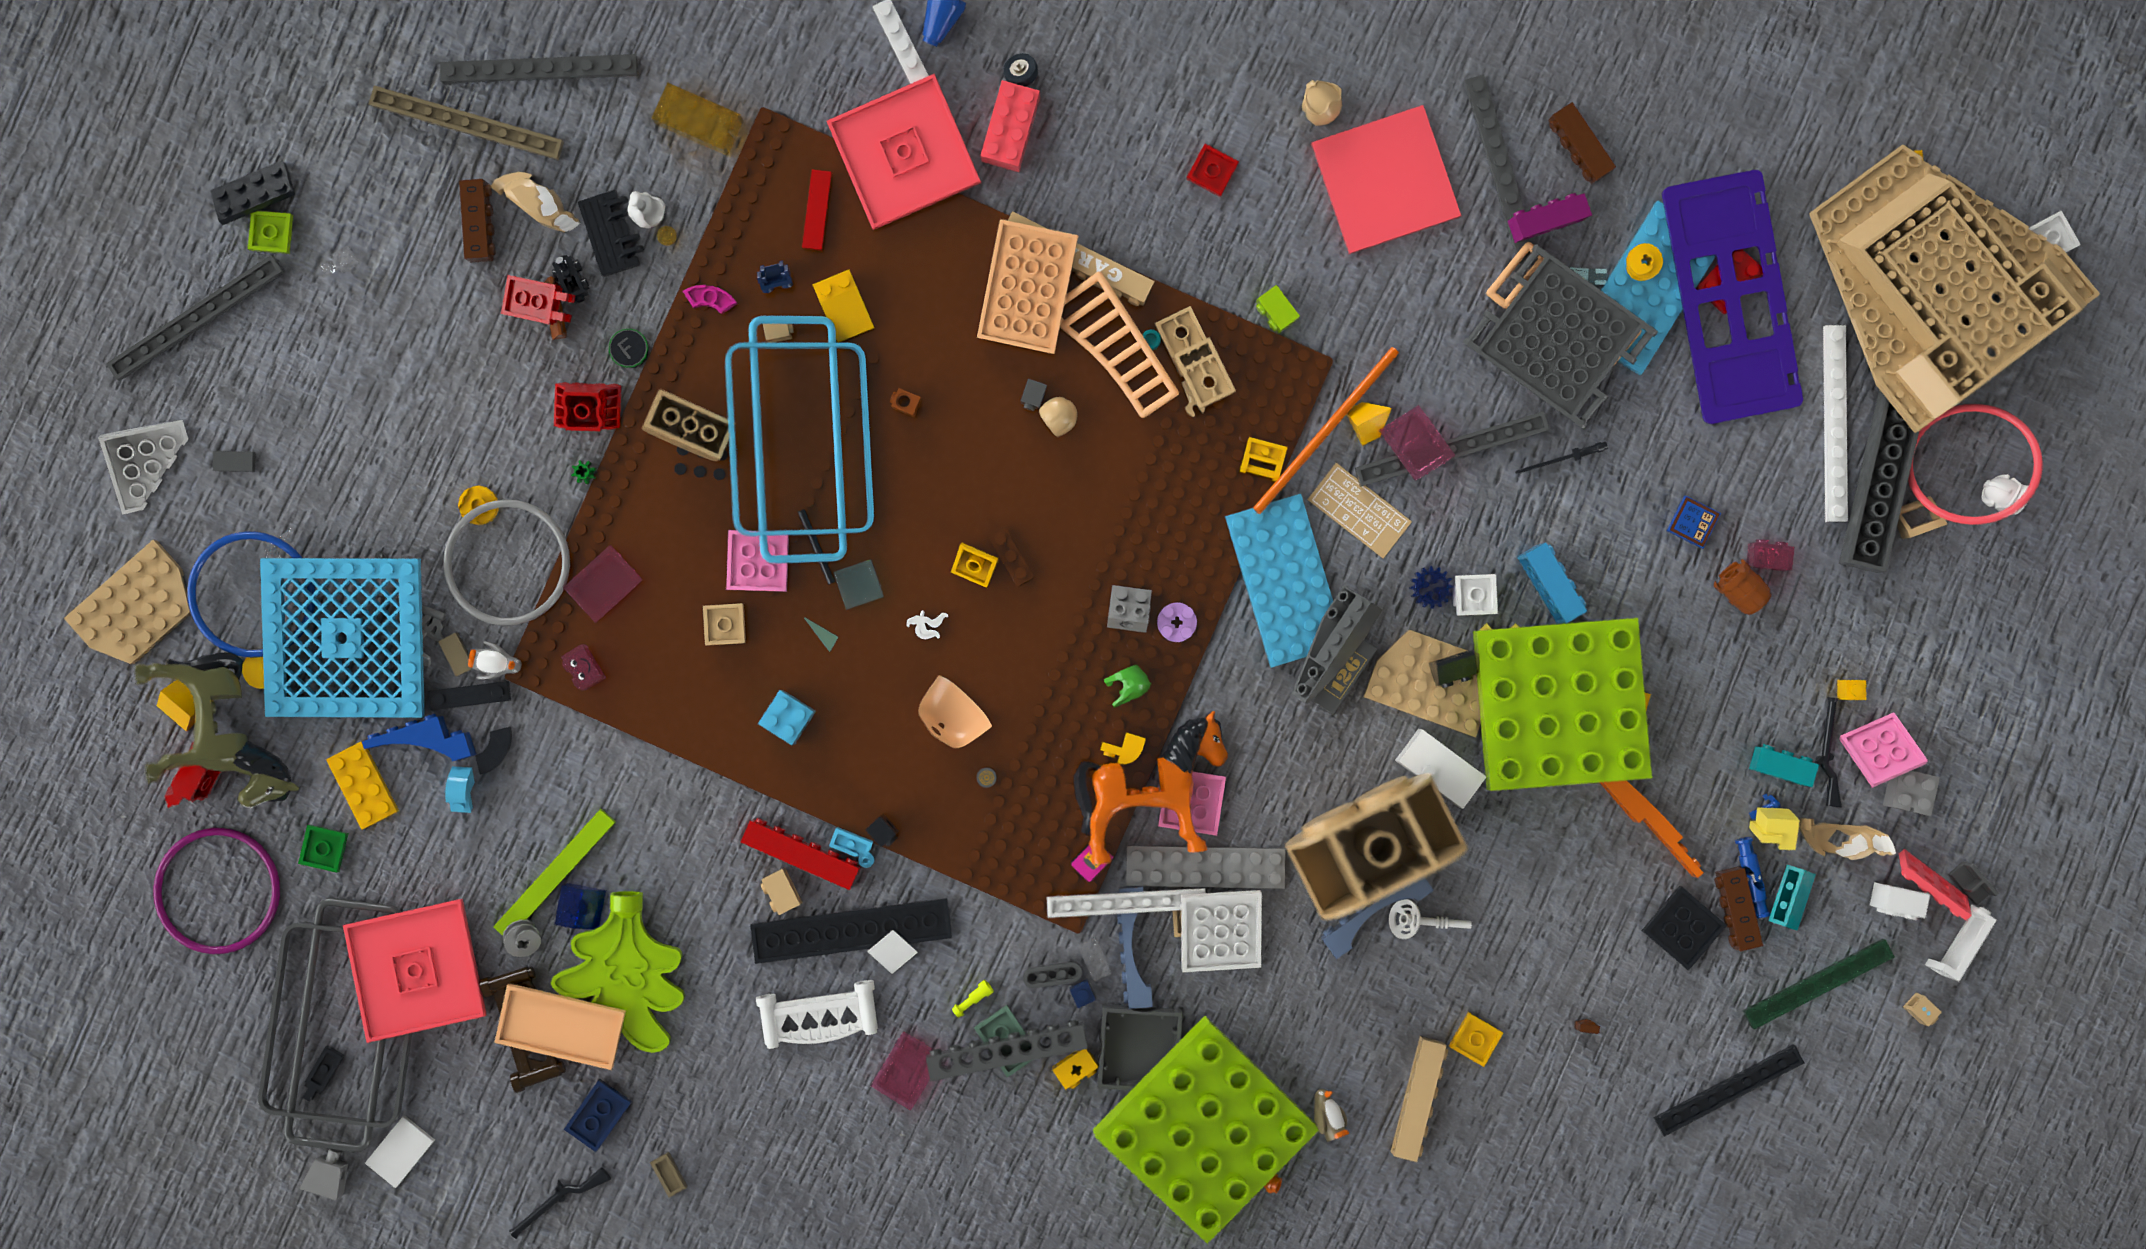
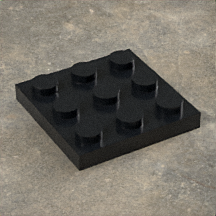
(1684, 928)

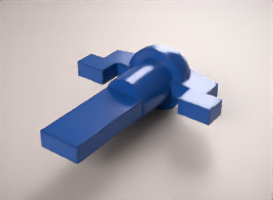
(1774, 804)

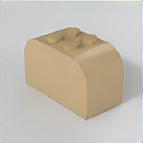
(687, 426)

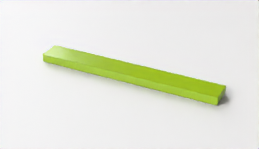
(557, 870)

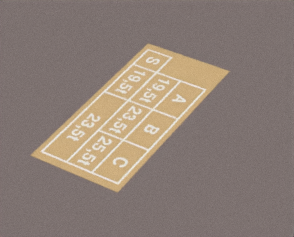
(1359, 510)

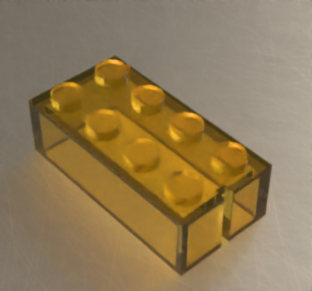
(697, 119)

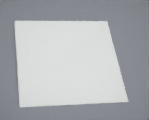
(892, 951)

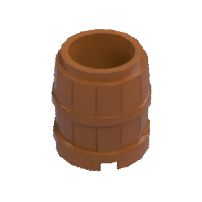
(1743, 588)

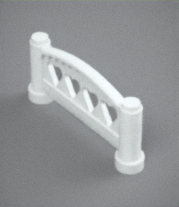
(859, 1002)

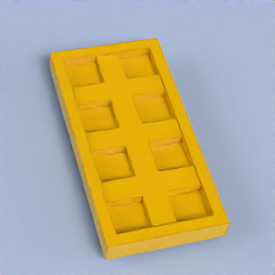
(362, 785)

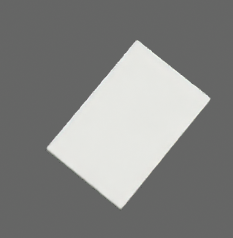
(400, 1151)

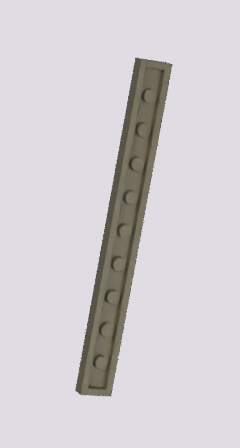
(466, 123)

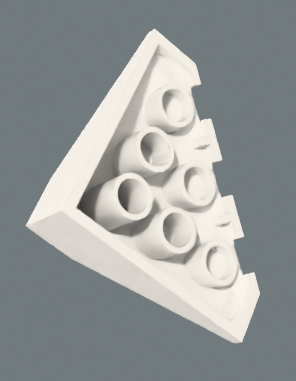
(139, 460)

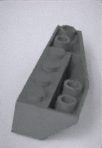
(1335, 641)

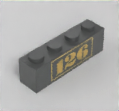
(1335, 691)

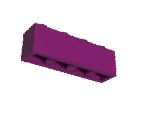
(1549, 217)

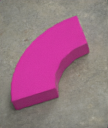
(710, 296)

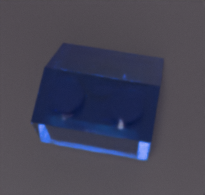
(580, 907)

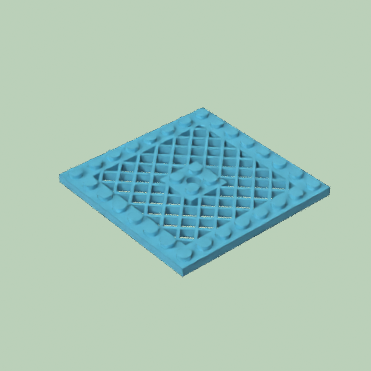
(275, 645)

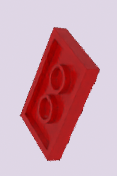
(1745, 269)

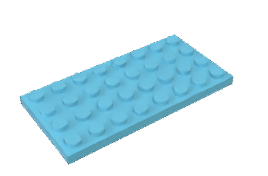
(1658, 298)
(1281, 576)

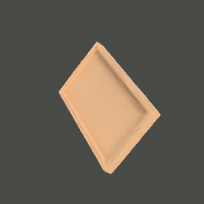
(560, 1026)

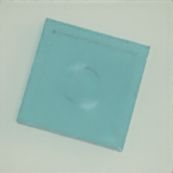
(858, 584)

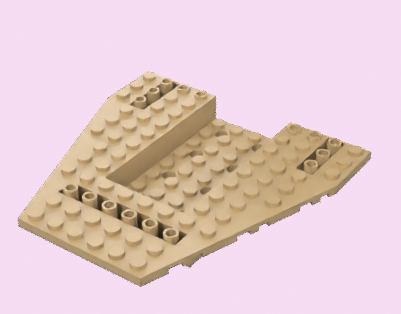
(1906, 329)

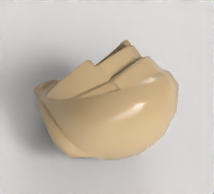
(1322, 102)

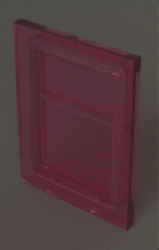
(1417, 443)
(603, 583)
(904, 1071)

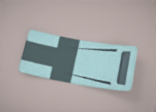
(1594, 276)

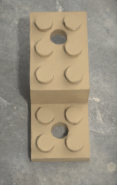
(1195, 357)

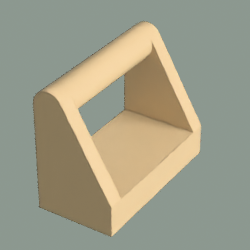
(1907, 532)

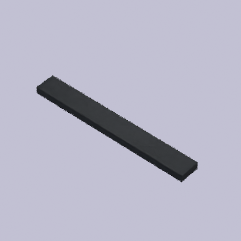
(1728, 1090)

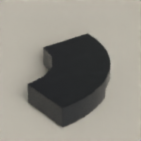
(495, 751)

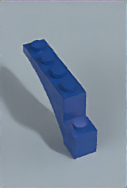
(428, 734)

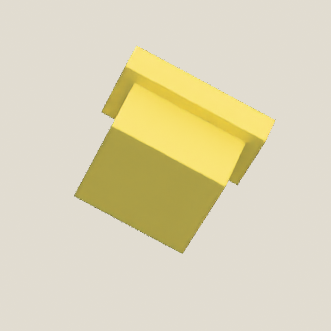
(1776, 826)

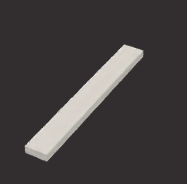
(1117, 902)

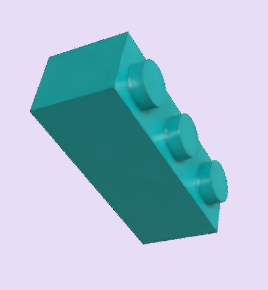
(1784, 765)
(1792, 897)

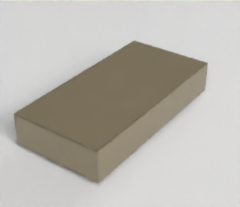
(455, 653)
(668, 1174)

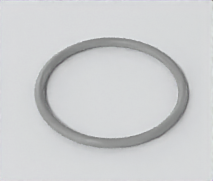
(448, 562)

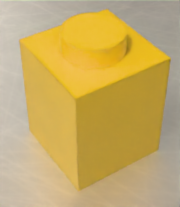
(1851, 689)

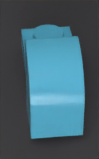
(458, 789)

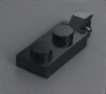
(322, 1072)

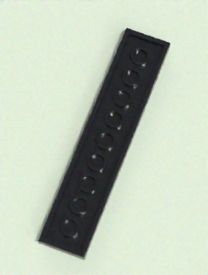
(849, 930)

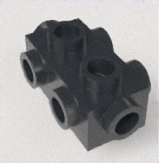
(567, 272)

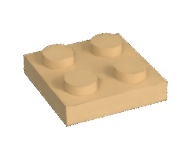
(724, 624)

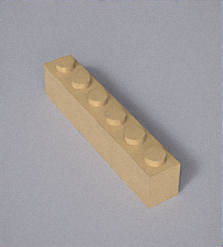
(1418, 1099)

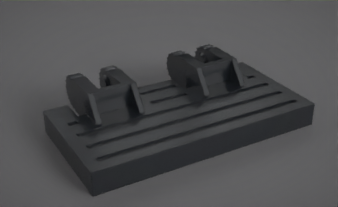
(609, 235)

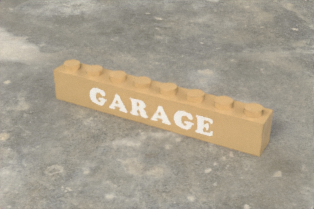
(1087, 263)

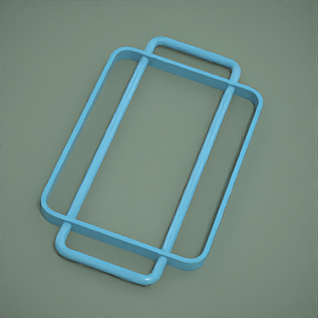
(832, 346)

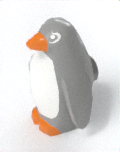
(493, 662)

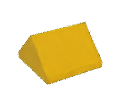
(974, 565)
(178, 704)

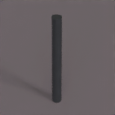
(816, 546)

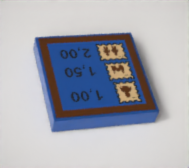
(1693, 522)

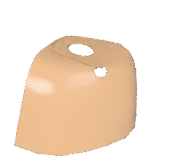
(957, 711)

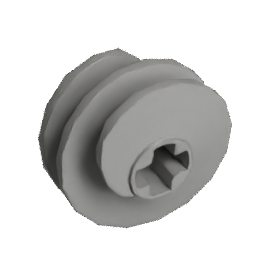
(521, 938)

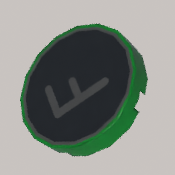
(628, 348)

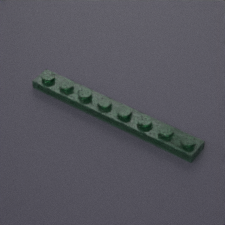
(1818, 983)

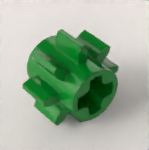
(579, 469)

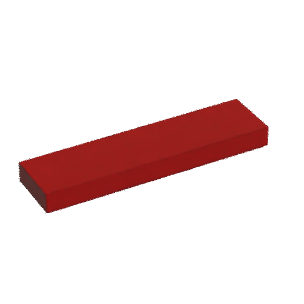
(817, 210)

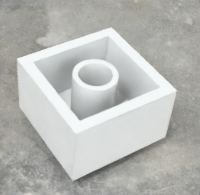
(1899, 901)

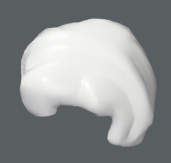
(645, 209)

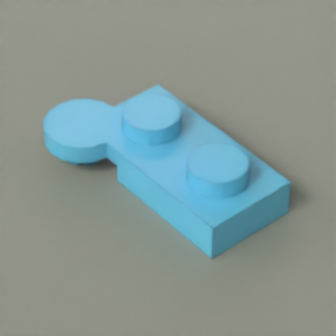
(853, 845)

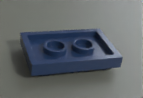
(597, 1115)

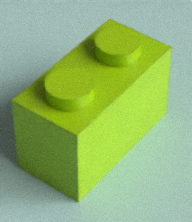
(1277, 309)

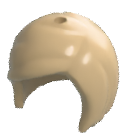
(1059, 415)

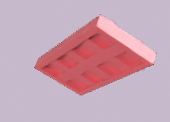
(1934, 884)

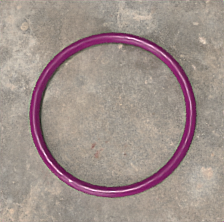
(157, 891)

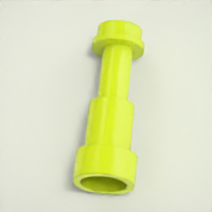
(974, 997)

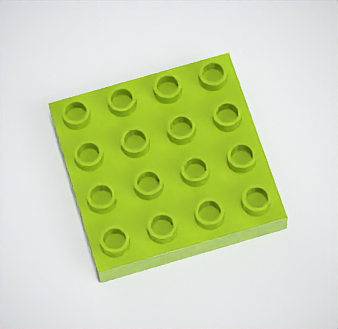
(1562, 704)
(1205, 1129)

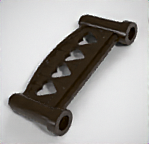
(529, 1070)

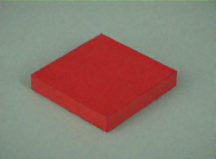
(1212, 170)

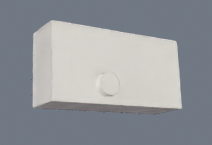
(1451, 774)

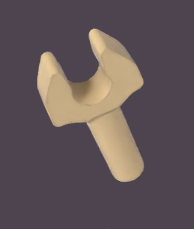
(1192, 402)

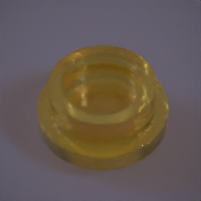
(666, 235)

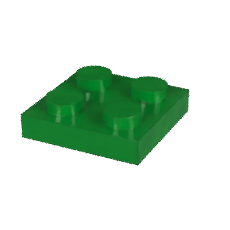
(323, 848)

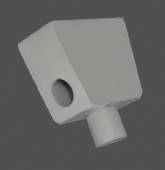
(327, 1176)

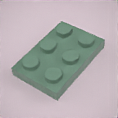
(1001, 1024)

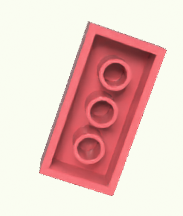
(1010, 126)

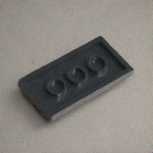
(252, 192)

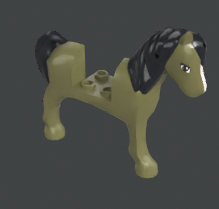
(209, 680)

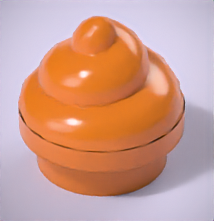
(1273, 1185)

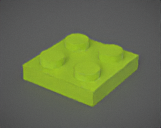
(270, 232)

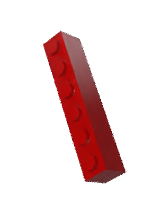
(800, 853)

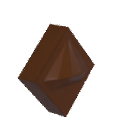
(1587, 1026)

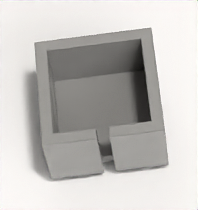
(1912, 792)

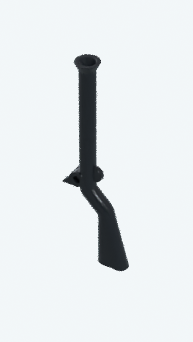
(1833, 793)
(596, 1179)

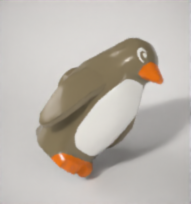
(1329, 1116)

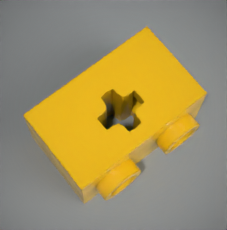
(1064, 1068)

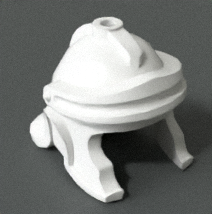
(2003, 492)

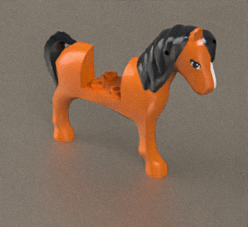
(1106, 791)

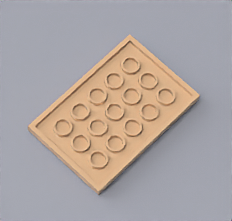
(1027, 286)

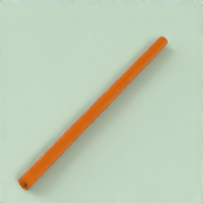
(1325, 430)

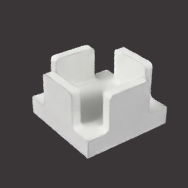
(1475, 595)

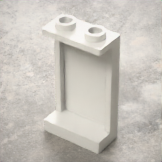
(1964, 945)

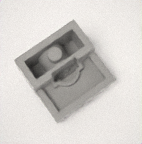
(1129, 608)

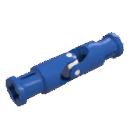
(1749, 860)

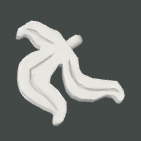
(921, 630)

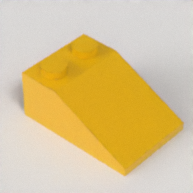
(843, 305)

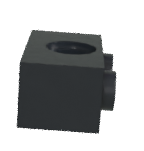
(882, 831)

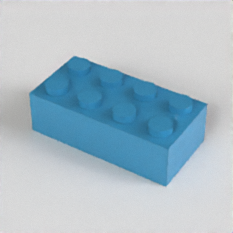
(1552, 583)

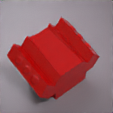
(587, 406)
(191, 783)

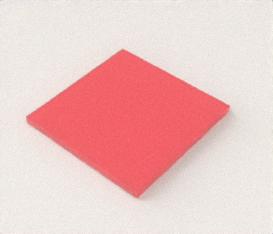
(903, 151)
(1386, 179)
(414, 970)

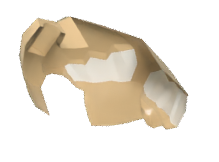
(536, 200)
(1861, 843)

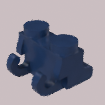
(774, 276)

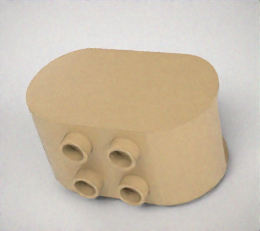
(1375, 845)

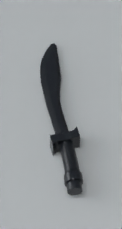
(1577, 454)

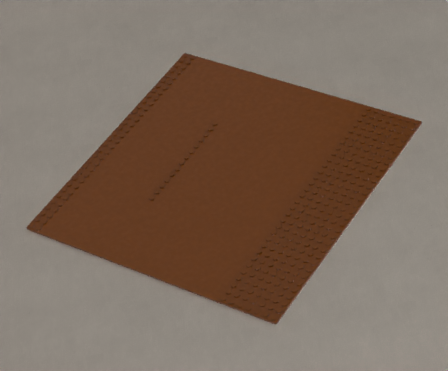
(1086, 510)

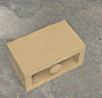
(781, 891)

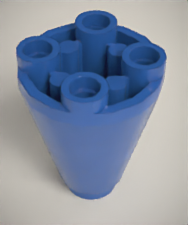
(940, 19)

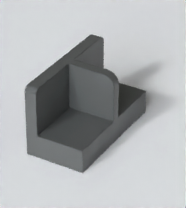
(1972, 882)

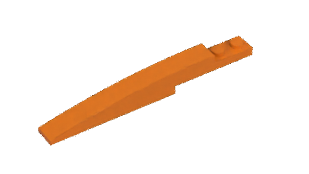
(1640, 809)

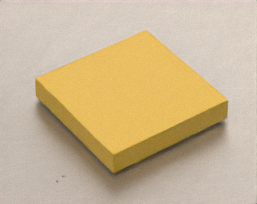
(1476, 1039)

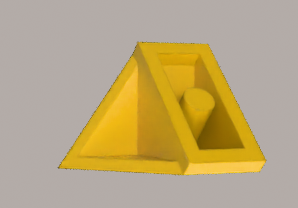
(1368, 420)

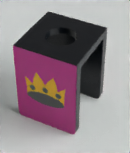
(1083, 863)

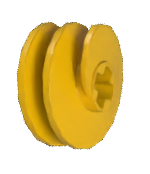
(1644, 271)

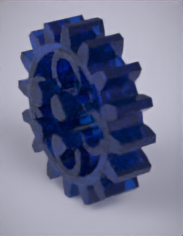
(1435, 576)

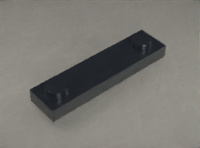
(469, 695)

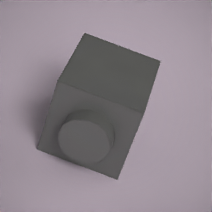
(1033, 395)

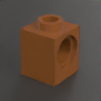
(912, 408)

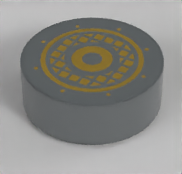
(986, 777)

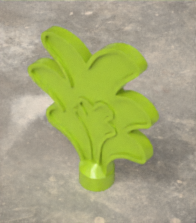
(625, 972)

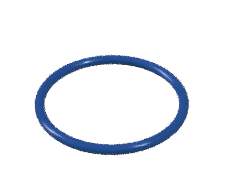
(192, 582)

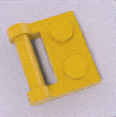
(1263, 452)

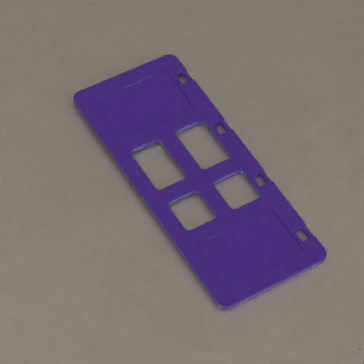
(1715, 220)

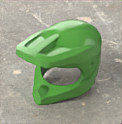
(1134, 684)

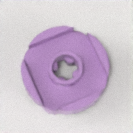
(1168, 614)

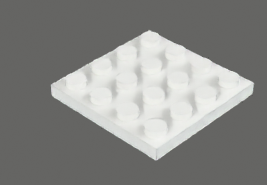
(1221, 931)

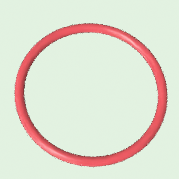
(2036, 477)

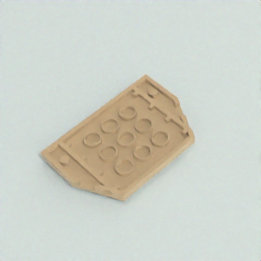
(134, 606)
(1406, 683)

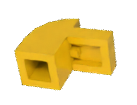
(1130, 749)

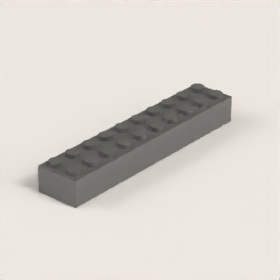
(1879, 490)

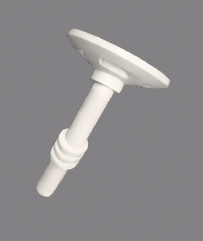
(1411, 920)

